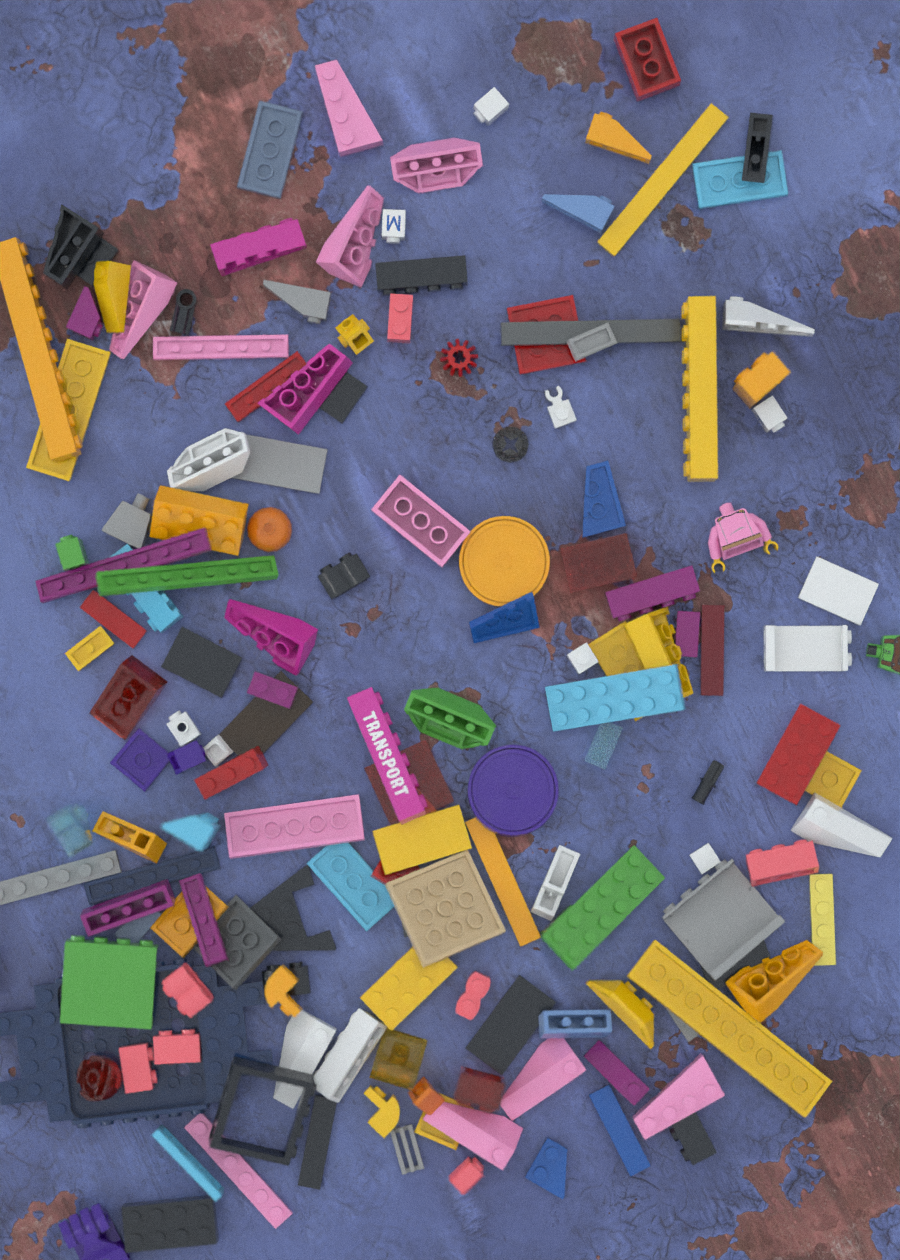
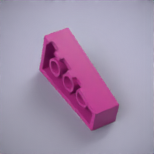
(258, 246)
(307, 389)

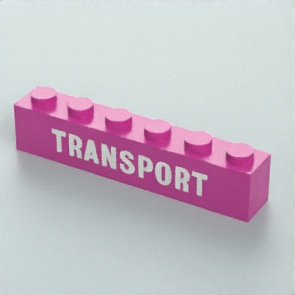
(386, 755)

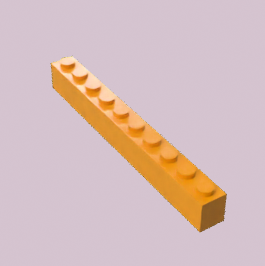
(37, 352)

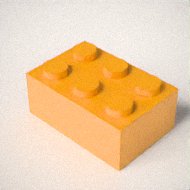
(761, 379)

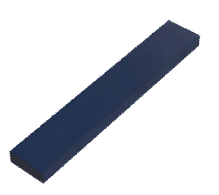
(135, 879)

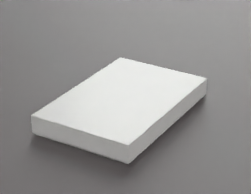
(838, 591)

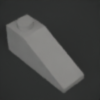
(305, 301)

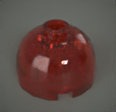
(99, 1078)

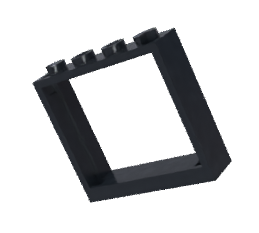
(270, 1072)

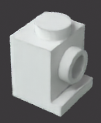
(191, 729)

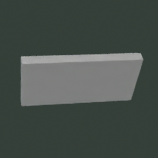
(284, 464)

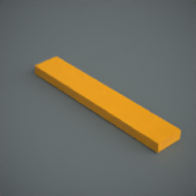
(503, 882)

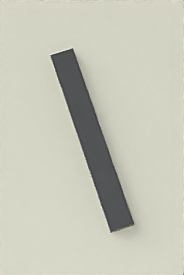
(560, 331)

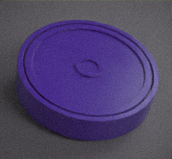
(512, 790)

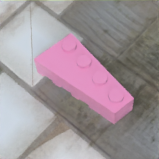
(347, 116)
(681, 1097)

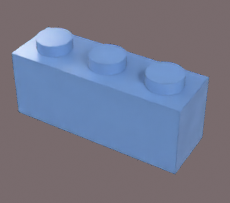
(575, 1024)

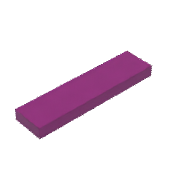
(203, 920)

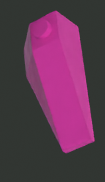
(280, 635)

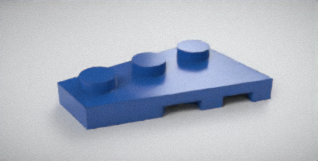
(508, 619)

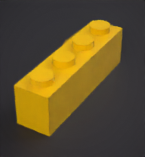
(656, 645)

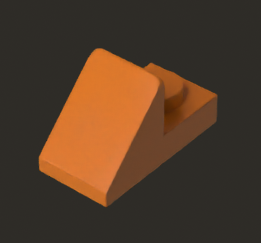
(425, 1096)

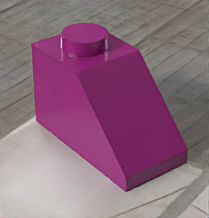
(85, 317)

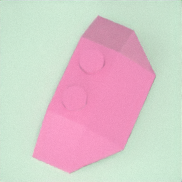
(436, 164)

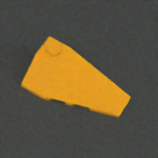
(768, 984)

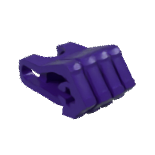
(93, 1235)

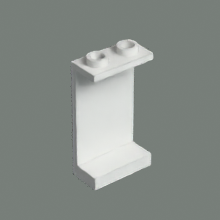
(807, 648)

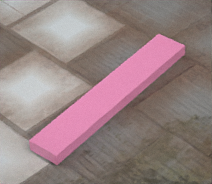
(220, 347)

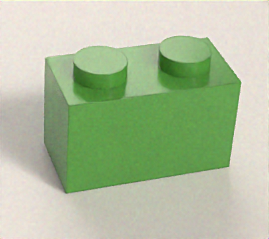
(71, 552)

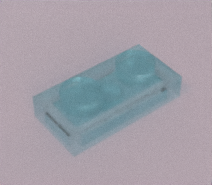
(603, 744)

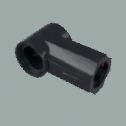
(183, 314)

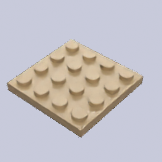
(445, 908)

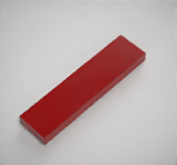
(247, 400)

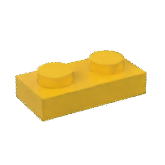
(89, 648)

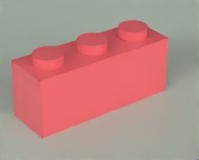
(782, 862)

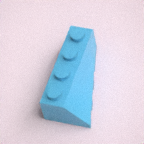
(155, 604)

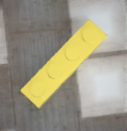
(822, 917)

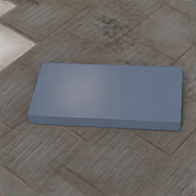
(270, 149)

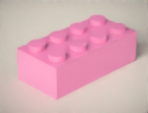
(420, 521)

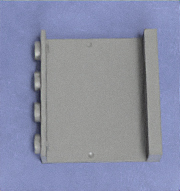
(721, 919)

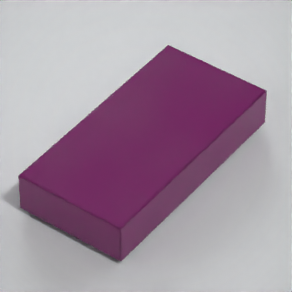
(687, 633)

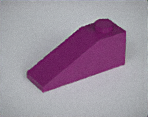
(616, 1072)

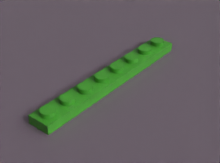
(186, 575)

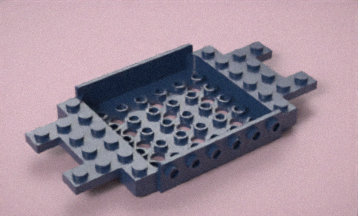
(54, 1050)

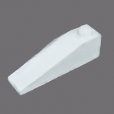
(748, 317)
(835, 827)
(302, 1049)

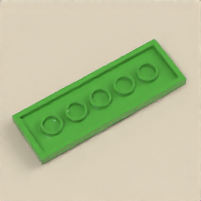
(602, 907)

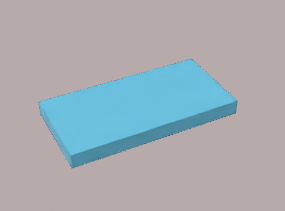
(722, 184)
(351, 882)
(188, 1162)

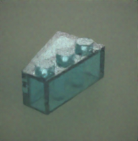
(71, 828)

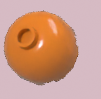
(269, 529)

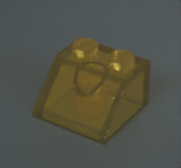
(398, 1059)

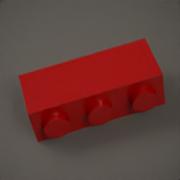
(231, 772)

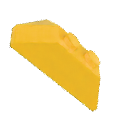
(627, 1006)

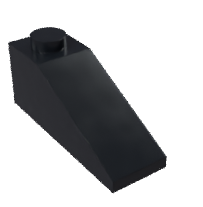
(757, 147)

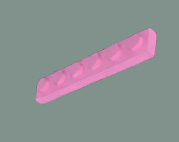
(241, 1174)

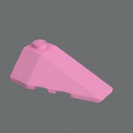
(546, 1072)
(481, 1132)

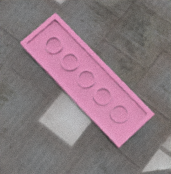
(294, 826)

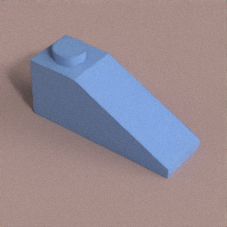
(584, 208)

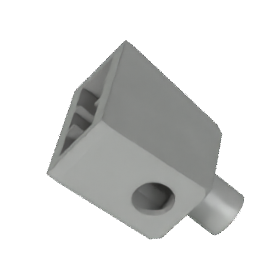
(130, 522)

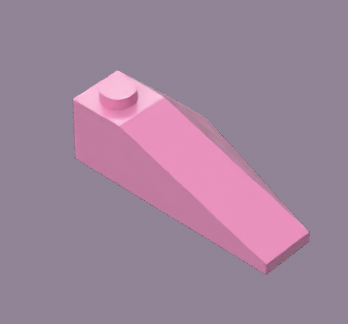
(350, 244)
(147, 297)

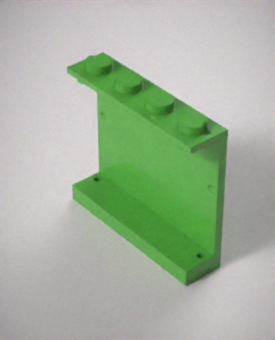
(108, 982)

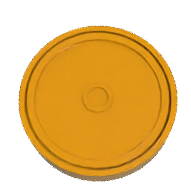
(503, 560)

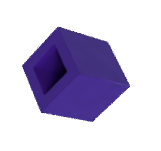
(187, 757)

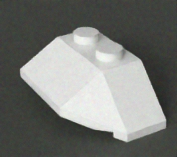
(210, 461)

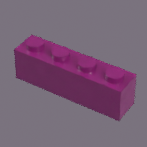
(652, 592)
(128, 907)

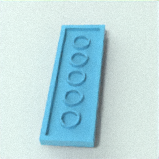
(615, 697)

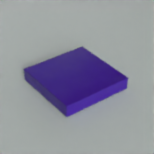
(141, 759)

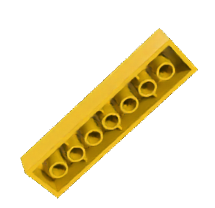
(701, 389)

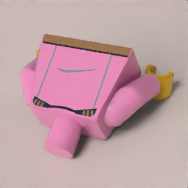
(736, 534)

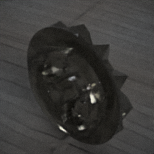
(510, 455)

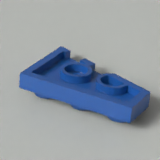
(601, 501)

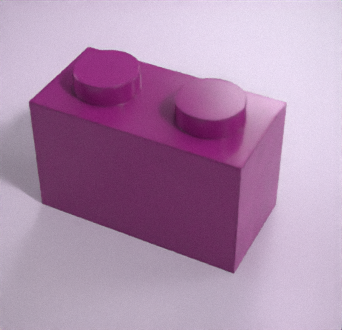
(272, 690)

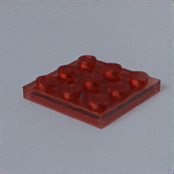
(428, 777)

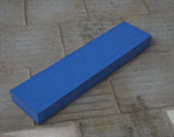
(619, 1130)

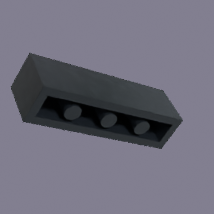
(421, 274)

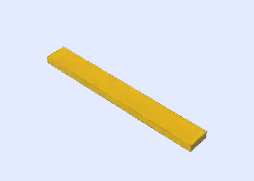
(662, 180)

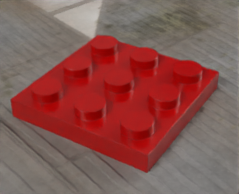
(544, 357)

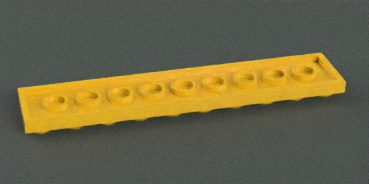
(729, 1028)

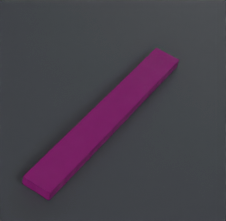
(153, 555)

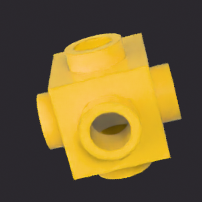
(354, 334)

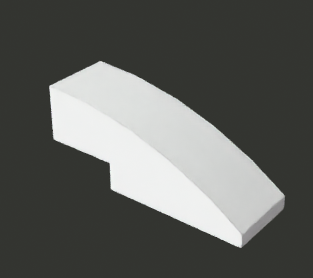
(555, 883)

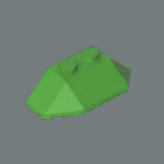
(449, 718)

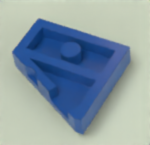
(550, 1168)

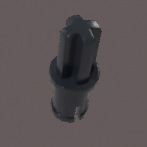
(708, 782)

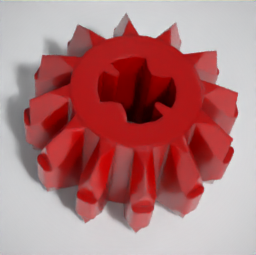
(466, 356)

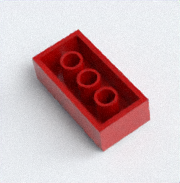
(798, 754)

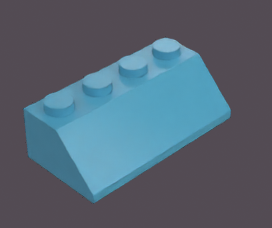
(194, 830)

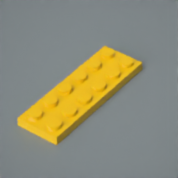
(83, 375)

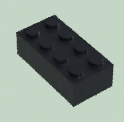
(169, 1223)

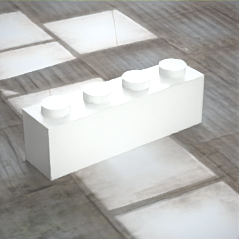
(348, 1055)

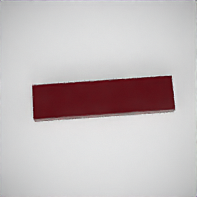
(712, 650)

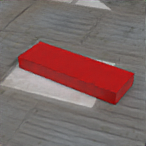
(113, 619)

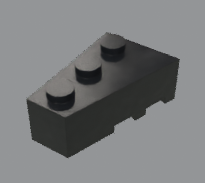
(70, 247)

